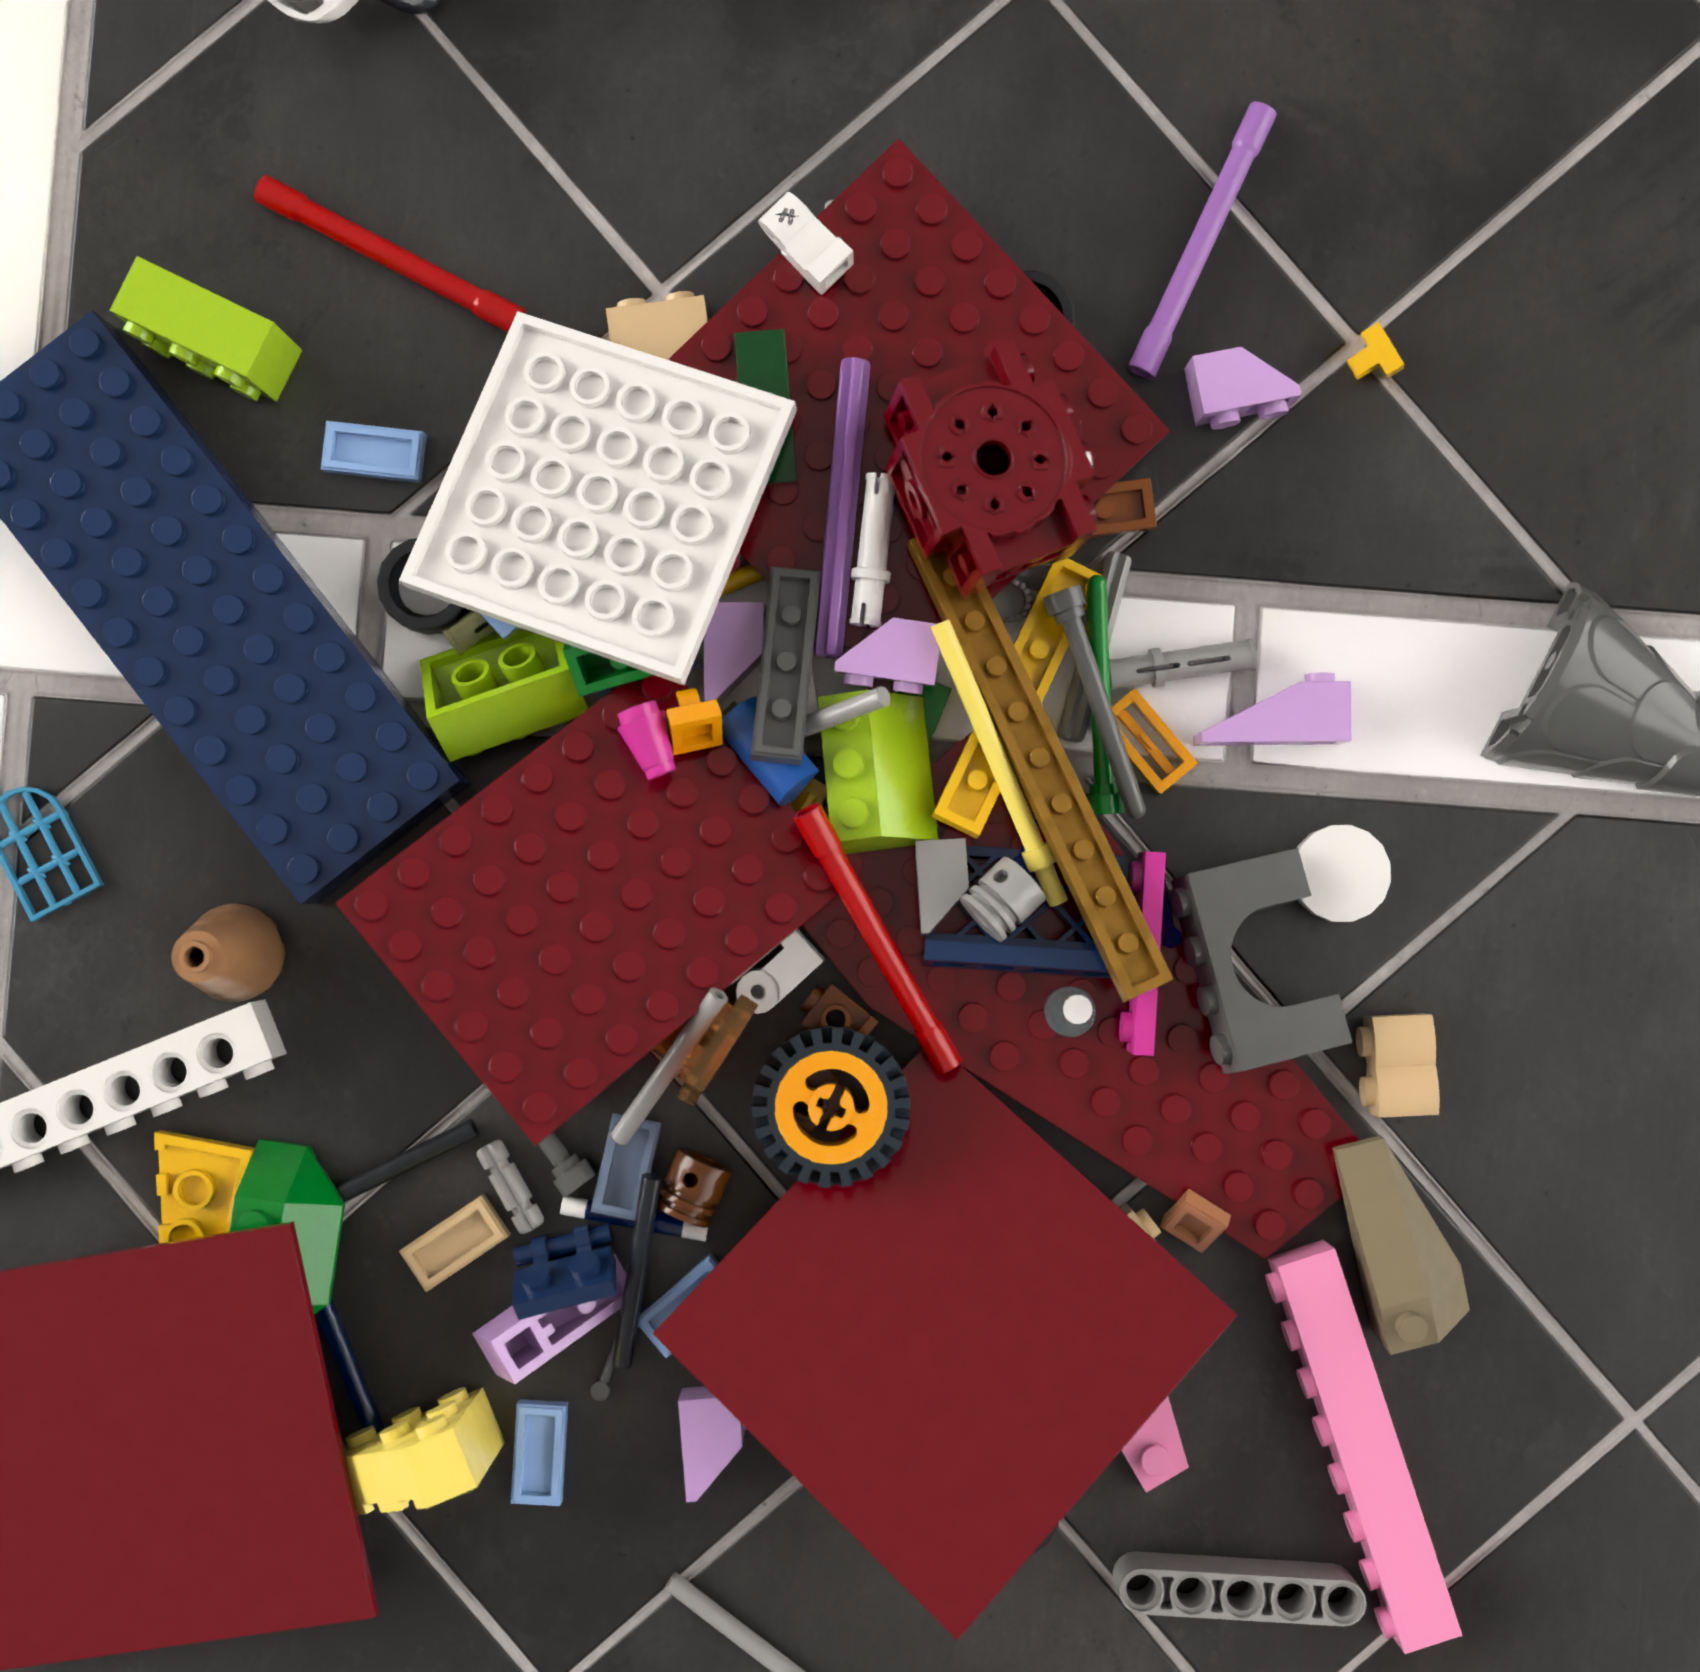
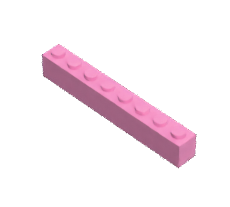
(1363, 1447)

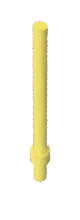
(1037, 852)

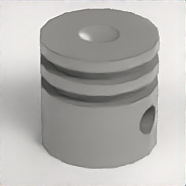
(1003, 898)

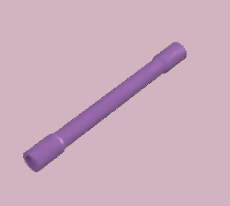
(1244, 149)

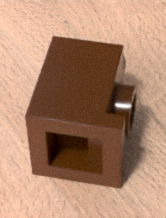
(823, 1001)

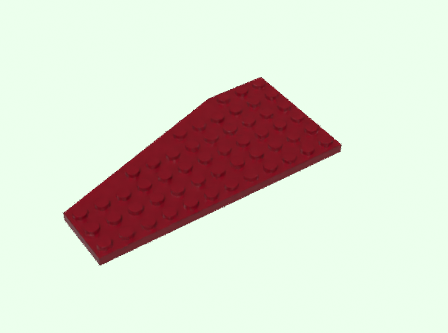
(1172, 1119)

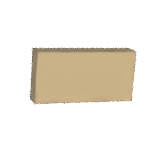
(455, 1242)

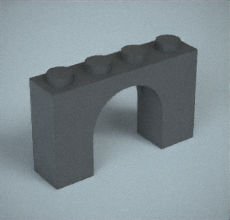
(1243, 1028)

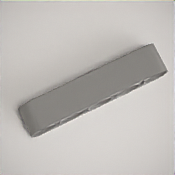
(1257, 1603)

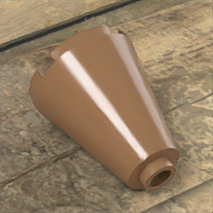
(230, 953)

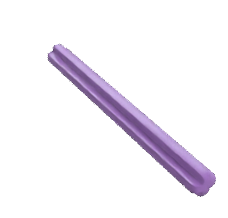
(842, 507)

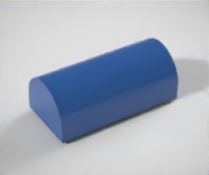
(782, 781)

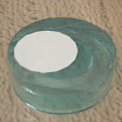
(1069, 1011)

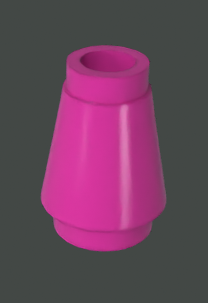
(648, 738)

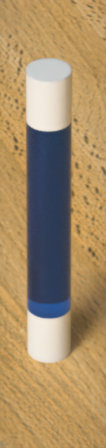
(664, 1223)

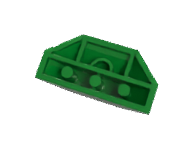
(289, 1186)

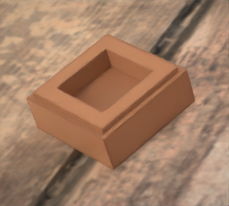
(1195, 1221)

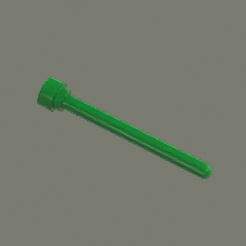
(1103, 793)

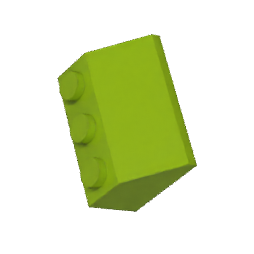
(498, 692)
(880, 775)

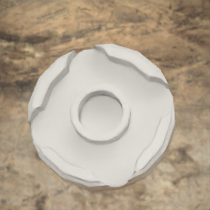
(1344, 873)

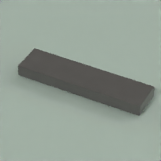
(785, 666)

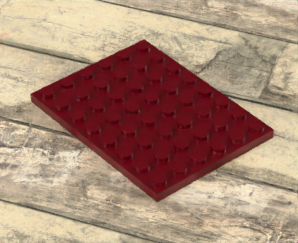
(587, 907)

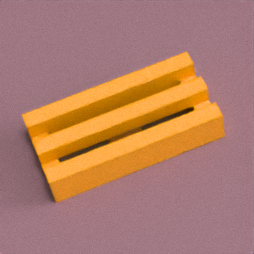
(1166, 735)

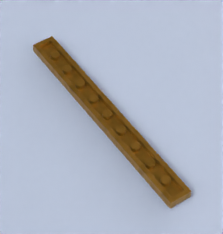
(1049, 784)

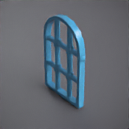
(58, 859)

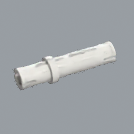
(871, 567)

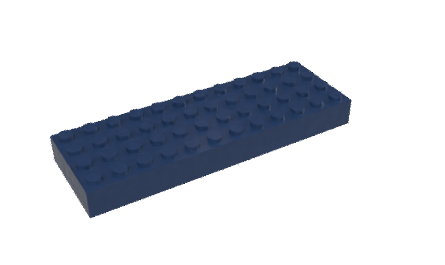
(210, 615)

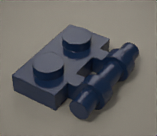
(565, 1281)

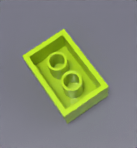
(205, 331)

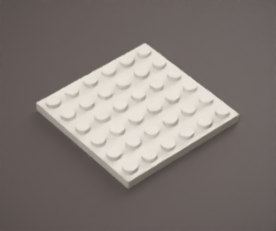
(600, 496)

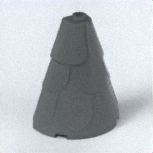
(1603, 707)

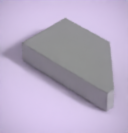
(940, 878)

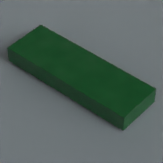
(764, 366)

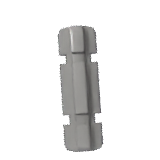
(510, 1186)

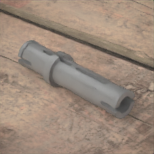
(1237, 657)

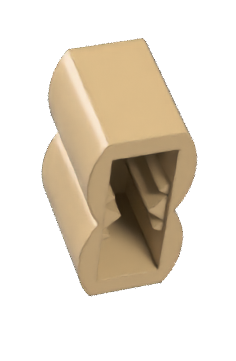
(1399, 1065)

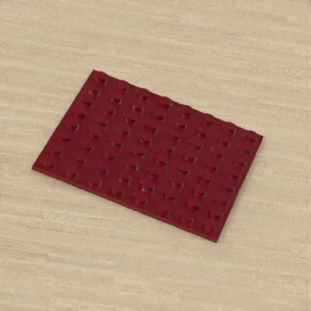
(915, 302)
(947, 1342)
(169, 1453)

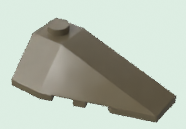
(1403, 1261)

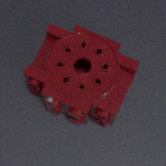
(1010, 455)

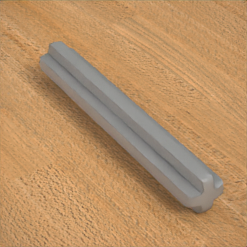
(1077, 708)

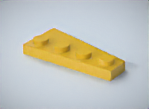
(197, 1184)

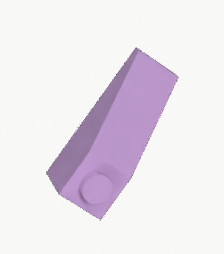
(1302, 714)
(524, 1345)

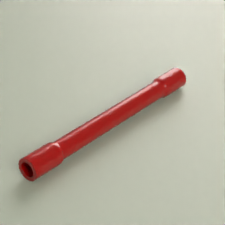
(299, 208)
(828, 850)

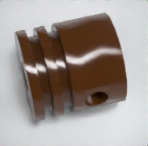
(693, 1187)

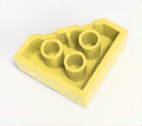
(424, 1454)

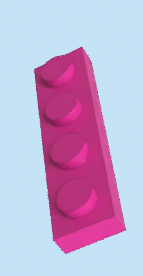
(1147, 880)

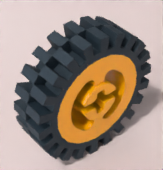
(878, 1126)

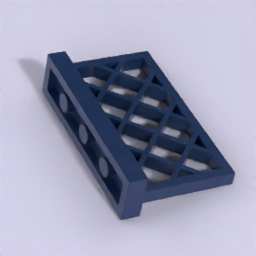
(1014, 953)

